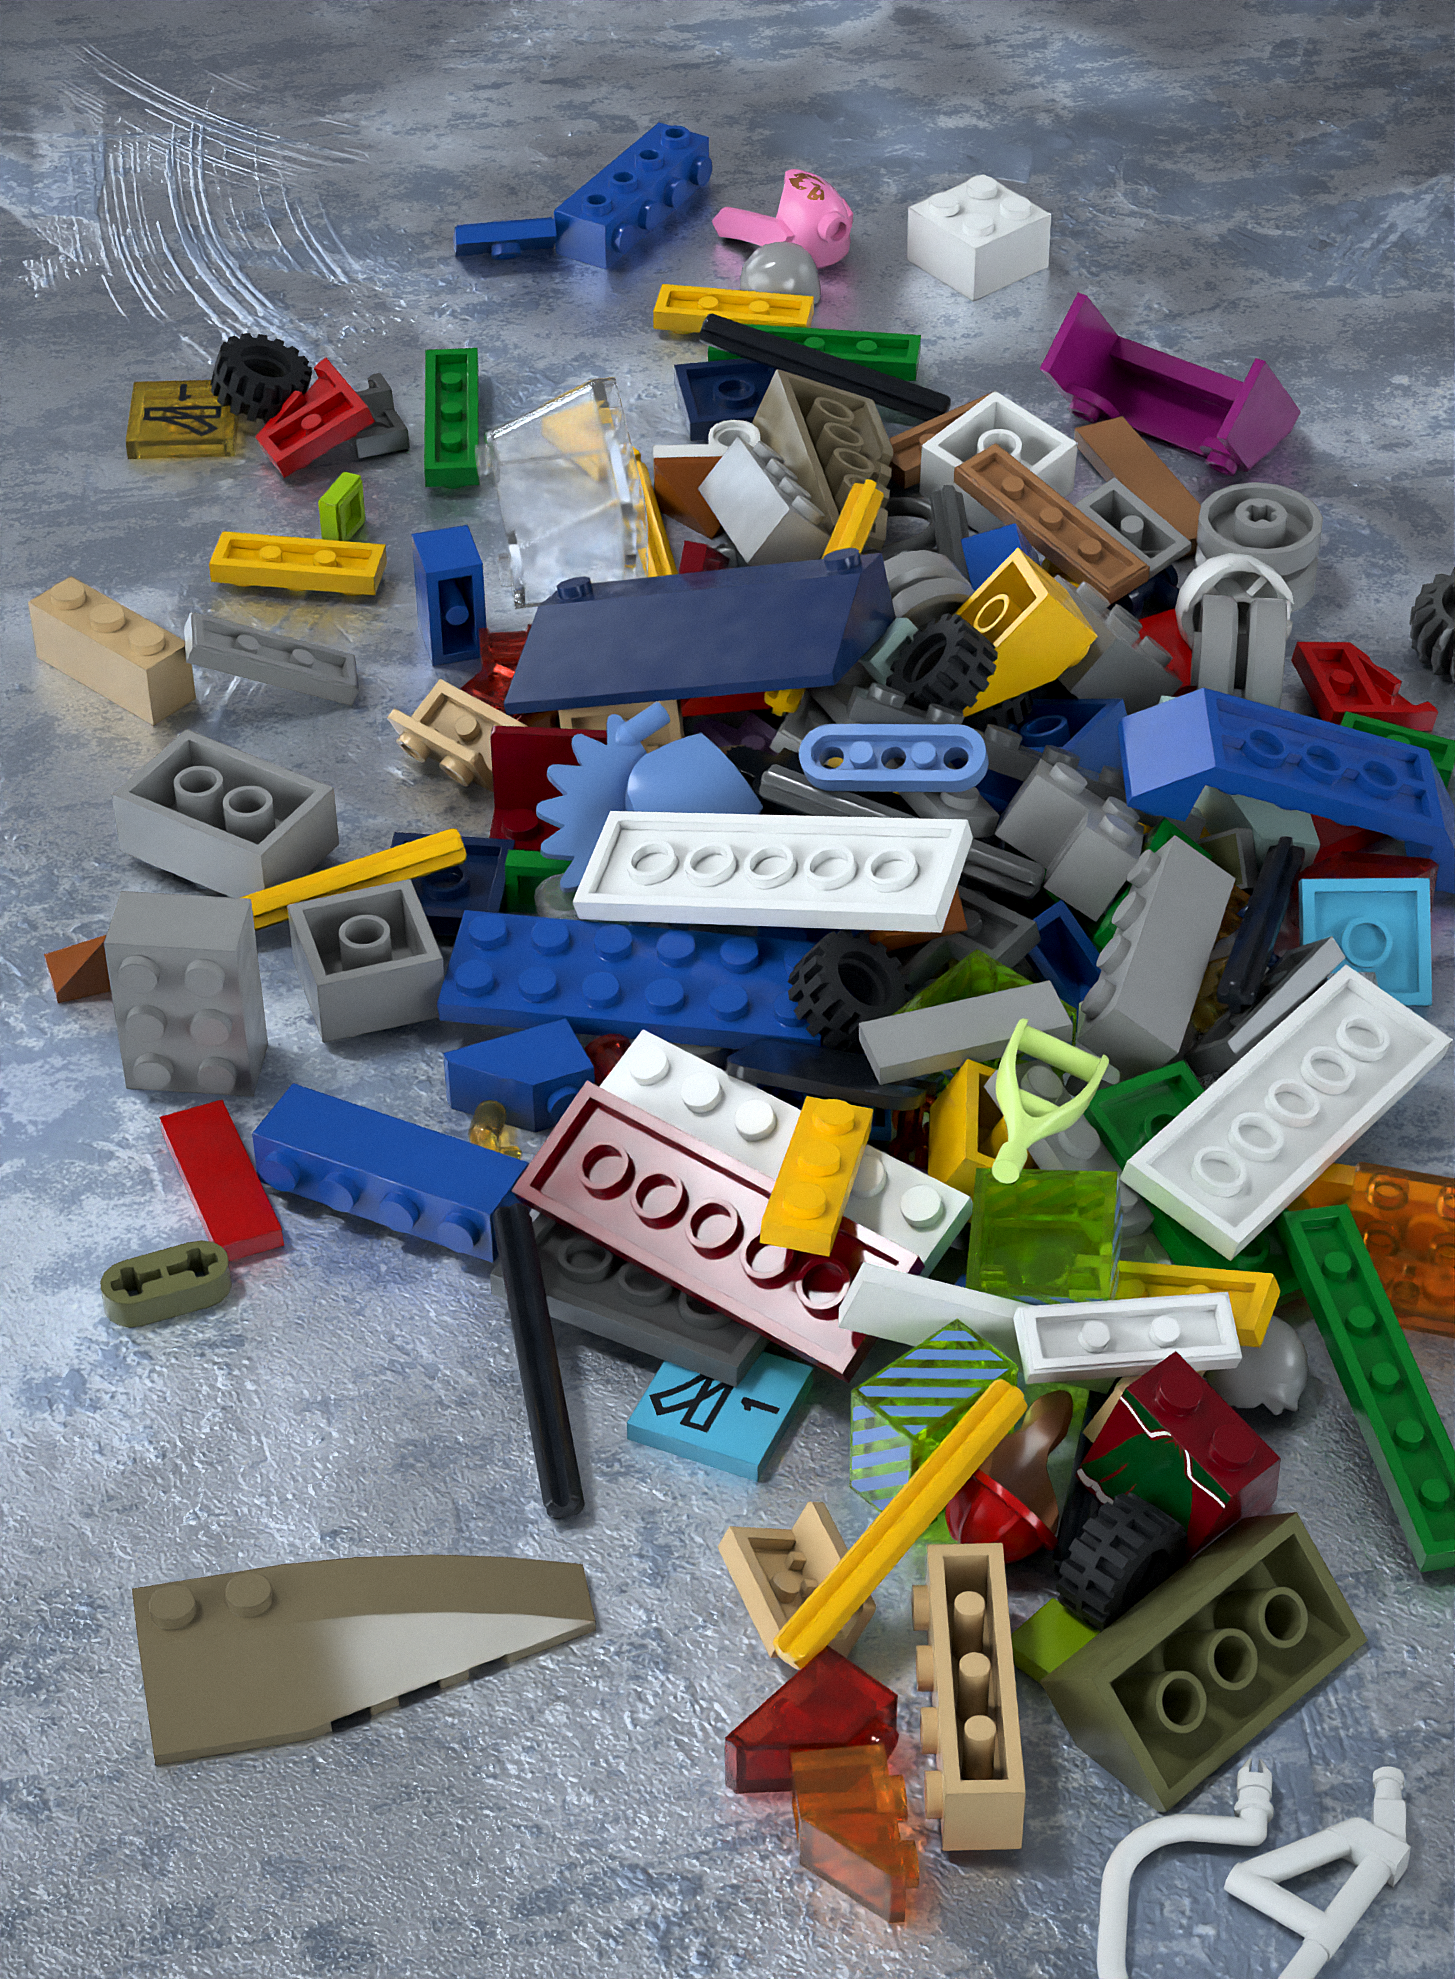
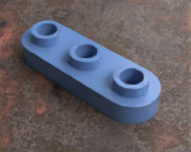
(870, 746)

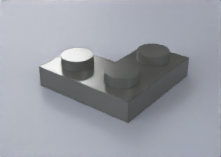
(991, 929)

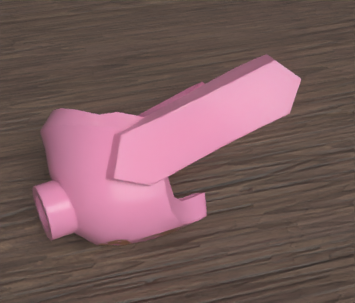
(807, 215)

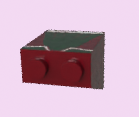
(1183, 1454)

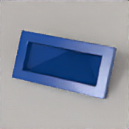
(1064, 955)

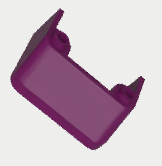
(1166, 396)

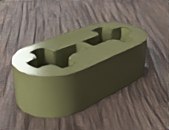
(166, 1283)

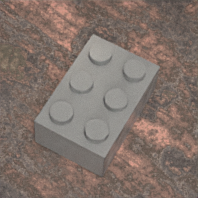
(224, 817)
(187, 993)

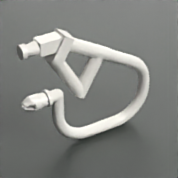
(1374, 1847)

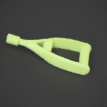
(1029, 1116)

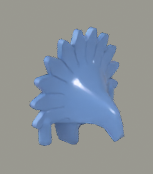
(621, 776)

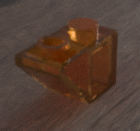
(849, 1828)

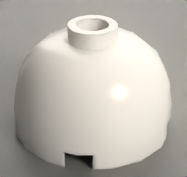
(1229, 576)

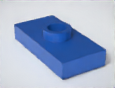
(504, 238)

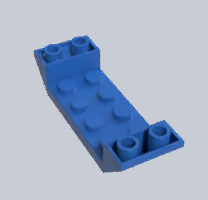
(1287, 762)

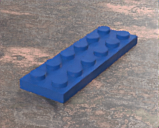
(623, 980)

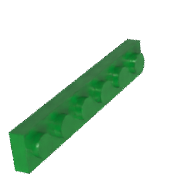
(1377, 1376)

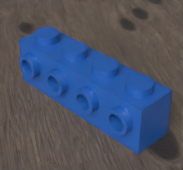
(632, 195)
(386, 1170)

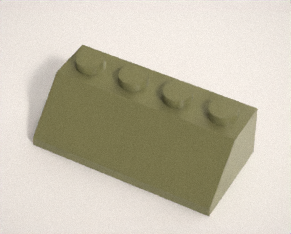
(1206, 1659)

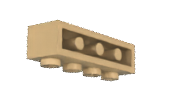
(974, 1698)

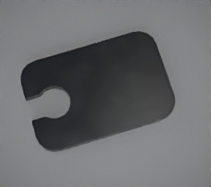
(828, 1074)

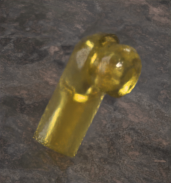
(1206, 1008)
(488, 1126)

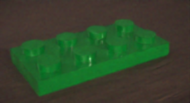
(1134, 1113)

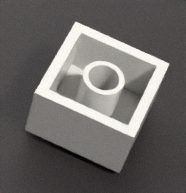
(978, 237)
(1017, 431)

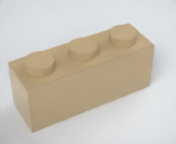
(112, 650)

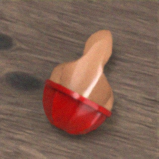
(1011, 1491)

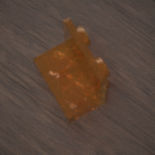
(1411, 1241)

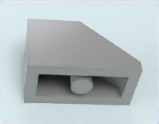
(1135, 525)

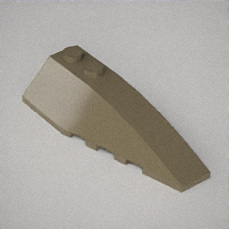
(828, 443)
(305, 1643)

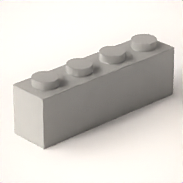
(764, 506)
(1155, 958)

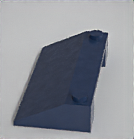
(702, 633)

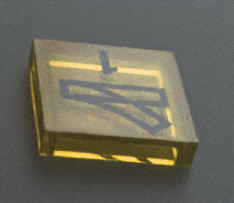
(179, 421)

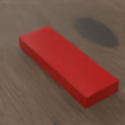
(221, 1180)

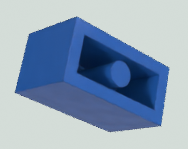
(449, 593)

